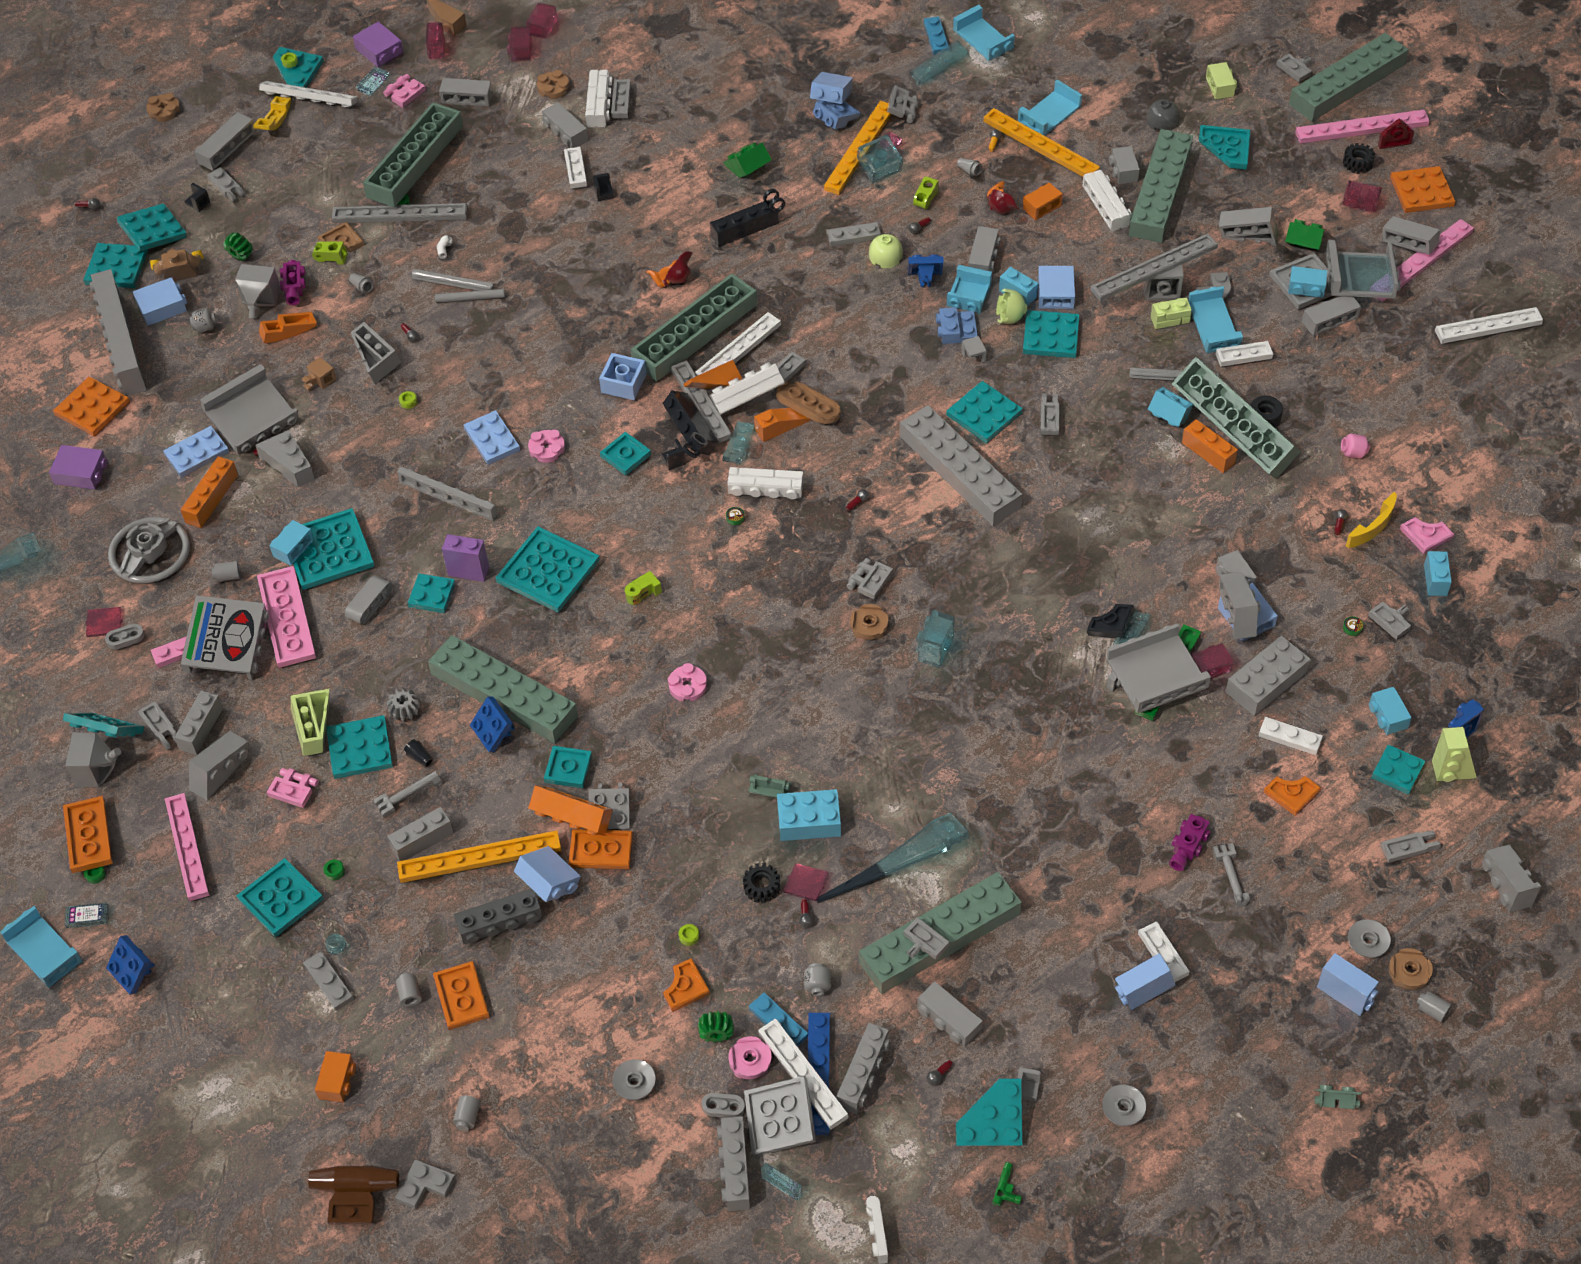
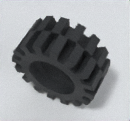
(1360, 151)
(761, 893)

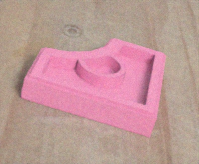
(1426, 535)

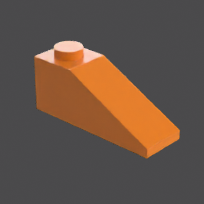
(715, 377)
(777, 421)

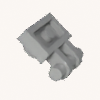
(898, 102)
(873, 582)

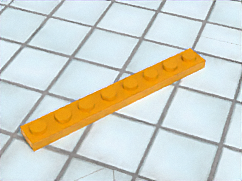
(1039, 143)
(849, 161)
(475, 856)

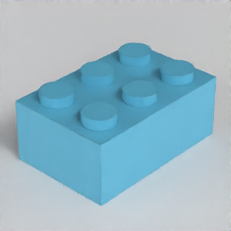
(809, 815)

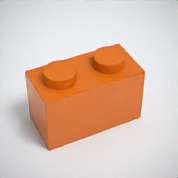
(1042, 201)
(335, 1076)

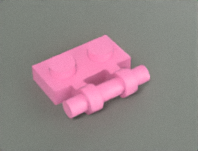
(407, 93)
(292, 792)

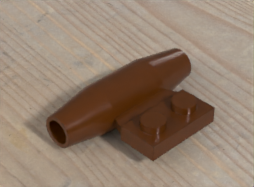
(352, 1191)

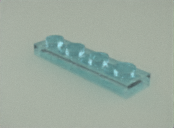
(938, 63)

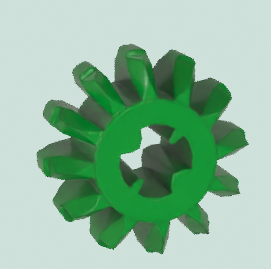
(238, 246)
(715, 1026)

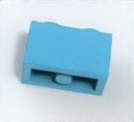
(1017, 281)
(1307, 282)
(1170, 407)
(291, 542)
(1437, 573)
(1389, 710)

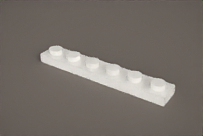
(313, 94)
(1488, 325)
(743, 343)
(798, 1066)

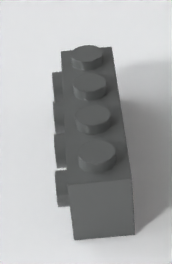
(498, 916)

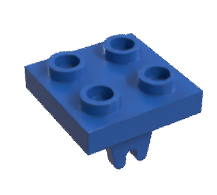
(925, 267)
(491, 724)
(129, 964)

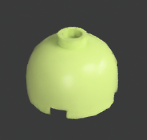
(885, 251)
(1010, 306)

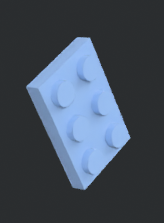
(491, 437)
(196, 451)

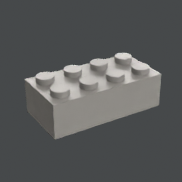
(1267, 675)

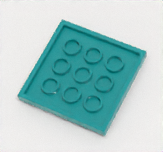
(335, 551)
(547, 569)

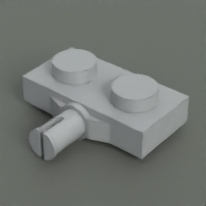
(1295, 67)
(1391, 619)
(924, 939)

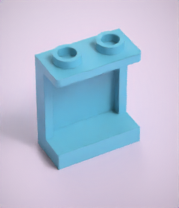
(969, 289)

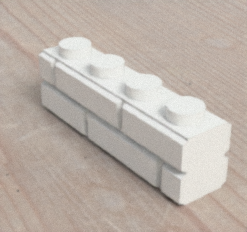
(598, 98)
(1106, 200)
(747, 388)
(765, 482)

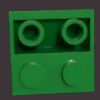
(747, 159)
(1305, 235)

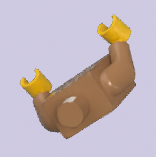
(177, 264)

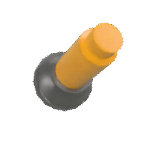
(995, 136)

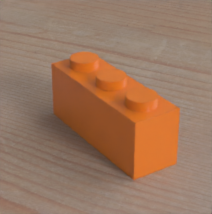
(1209, 446)

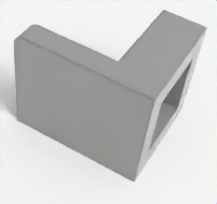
(974, 347)
(1029, 1083)

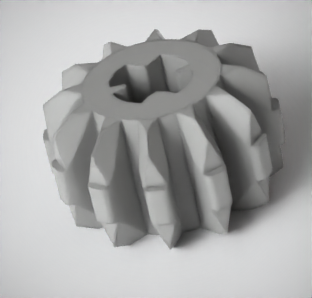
(403, 704)

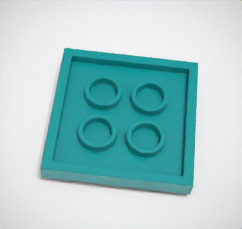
(151, 227)
(123, 260)
(1051, 334)
(984, 411)
(97, 722)
(359, 747)
(279, 897)

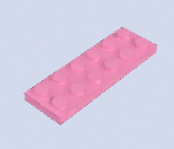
(286, 617)

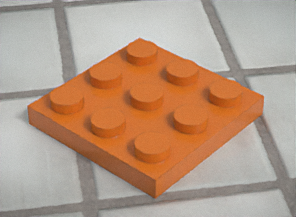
(1422, 189)
(91, 406)

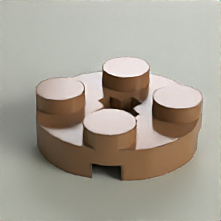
(545, 86)
(166, 100)
(869, 631)
(1405, 979)

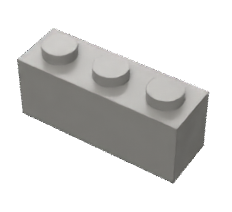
(465, 92)
(564, 125)
(1411, 235)
(984, 249)
(1331, 314)
(198, 722)
(420, 834)
(949, 1014)

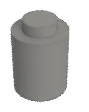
(226, 571)
(408, 990)
(1433, 1006)
(466, 1113)

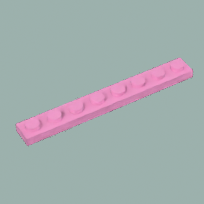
(1358, 126)
(1420, 261)

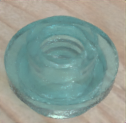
(331, 940)

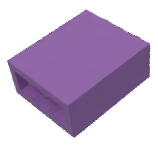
(378, 44)
(78, 467)
(465, 557)

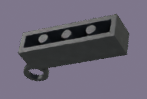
(747, 220)
(690, 423)

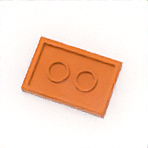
(601, 851)
(461, 995)

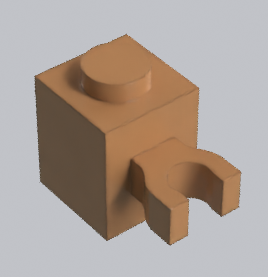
(319, 373)

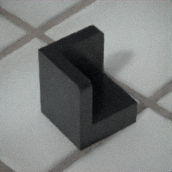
(603, 187)
(198, 199)
(675, 457)

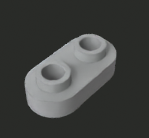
(124, 636)
(723, 1104)

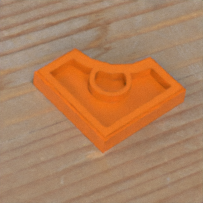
(1292, 794)
(686, 987)

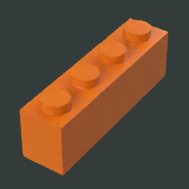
(209, 492)
(570, 809)

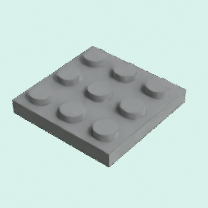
(1282, 275)
(779, 1116)

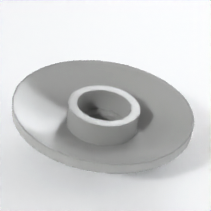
(1371, 931)
(634, 1071)
(1124, 1096)

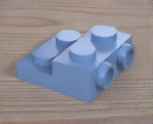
(835, 114)
(955, 325)

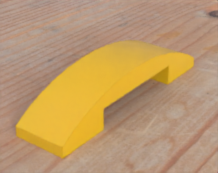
(276, 116)
(1362, 535)

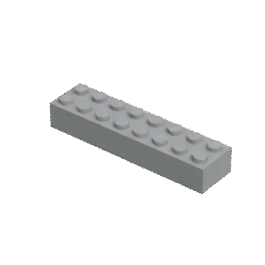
(117, 333)
(960, 465)

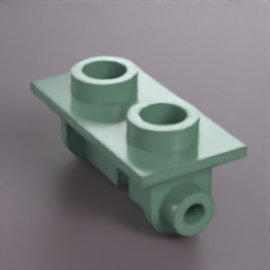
(768, 786)
(1346, 1097)

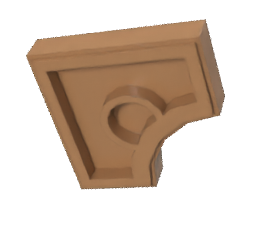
(345, 234)

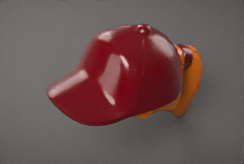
(999, 200)
(674, 273)

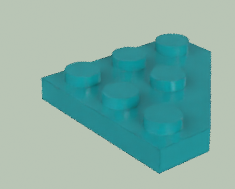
(303, 72)
(1227, 144)
(994, 1117)

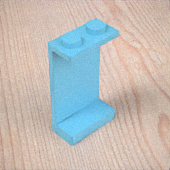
(981, 34)
(1052, 109)
(1213, 319)
(40, 947)

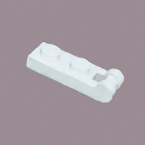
(876, 1228)

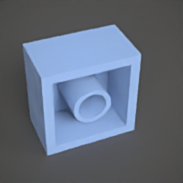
(622, 376)

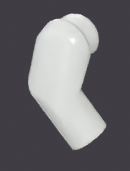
(445, 240)

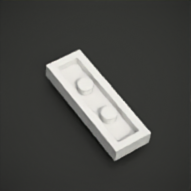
(575, 167)
(1244, 353)
(1290, 736)
(1157, 943)

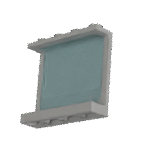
(1362, 273)

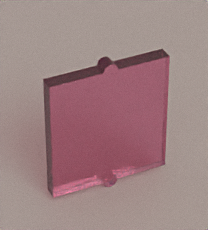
(102, 621)
(805, 882)

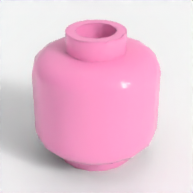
(1355, 446)

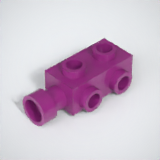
(293, 281)
(1195, 831)

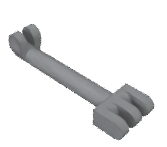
(386, 804)
(1240, 898)

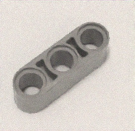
(368, 599)

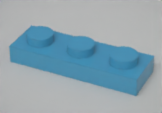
(935, 34)
(768, 1010)

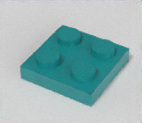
(625, 453)
(431, 593)
(567, 767)
(1398, 769)

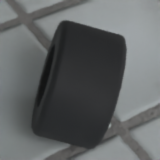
(1270, 405)

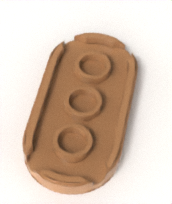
(808, 402)

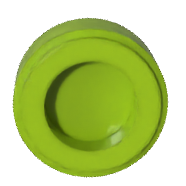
(289, 60)
(408, 399)
(689, 934)

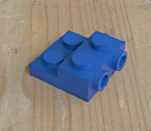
(1468, 717)

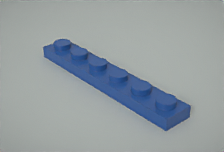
(819, 1058)

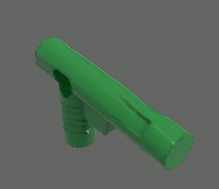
(1005, 1188)

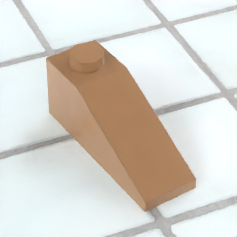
(451, 18)

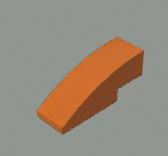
(286, 326)

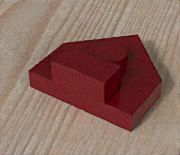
(1396, 135)

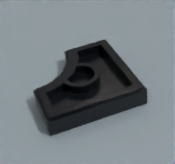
(1112, 623)

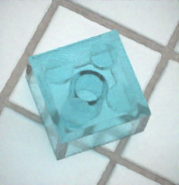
(879, 159)
(935, 638)

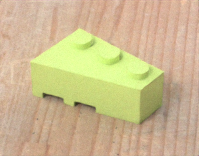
(310, 719)
(1452, 756)

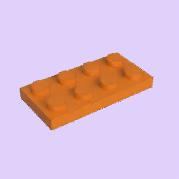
(87, 834)

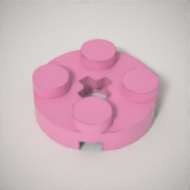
(544, 437)
(687, 673)
(754, 1069)

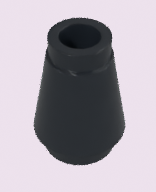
(417, 752)

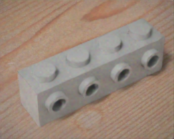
(225, 141)
(863, 1067)
(735, 1165)

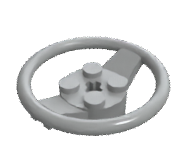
(146, 545)

